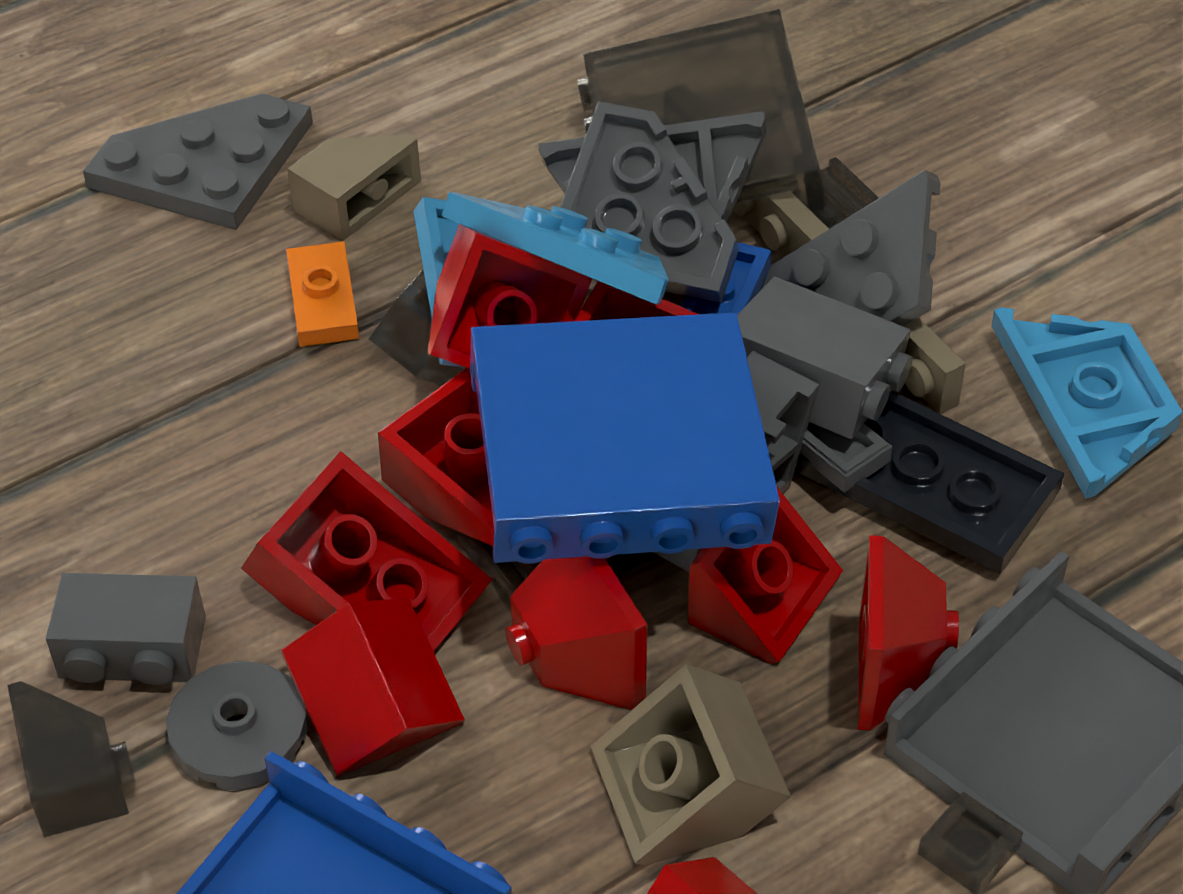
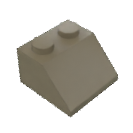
(689, 767)

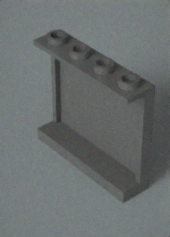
(1053, 727)

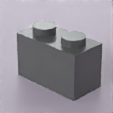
(126, 628)

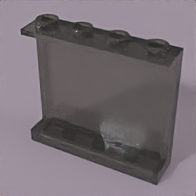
(717, 74)

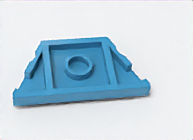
(563, 239)
(1091, 391)

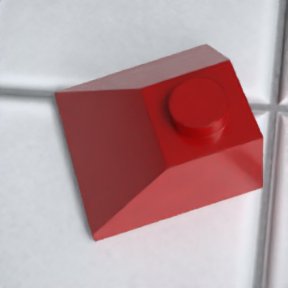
(899, 628)
(580, 631)

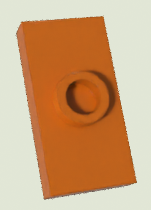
(322, 294)

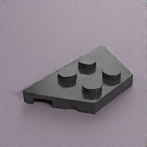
(715, 149)
(875, 256)

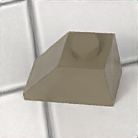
(353, 180)

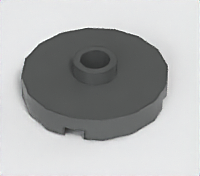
(235, 751)

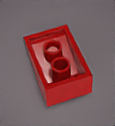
(438, 459)
(359, 544)

